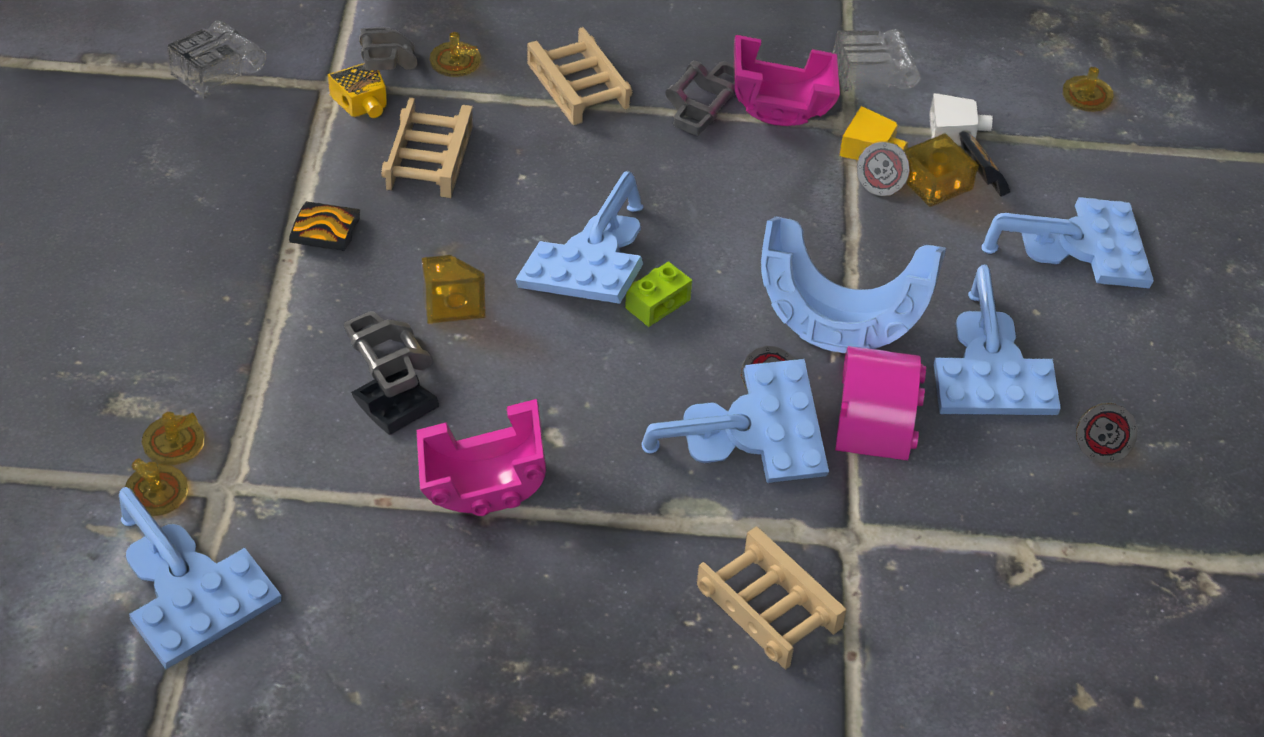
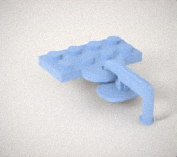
(1100, 235)
(591, 260)
(993, 371)
(778, 418)
(193, 593)

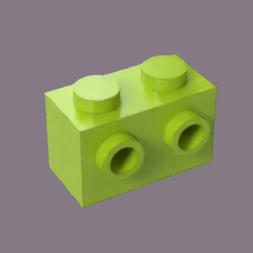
(658, 294)

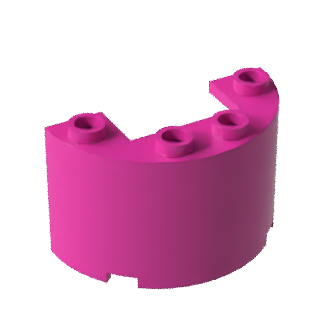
(782, 92)
(880, 403)
(486, 469)

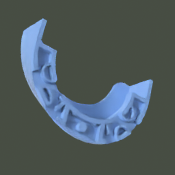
(835, 314)

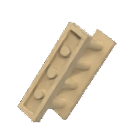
(563, 90)
(450, 160)
(782, 571)

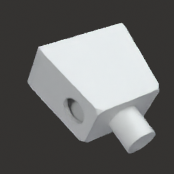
(956, 115)

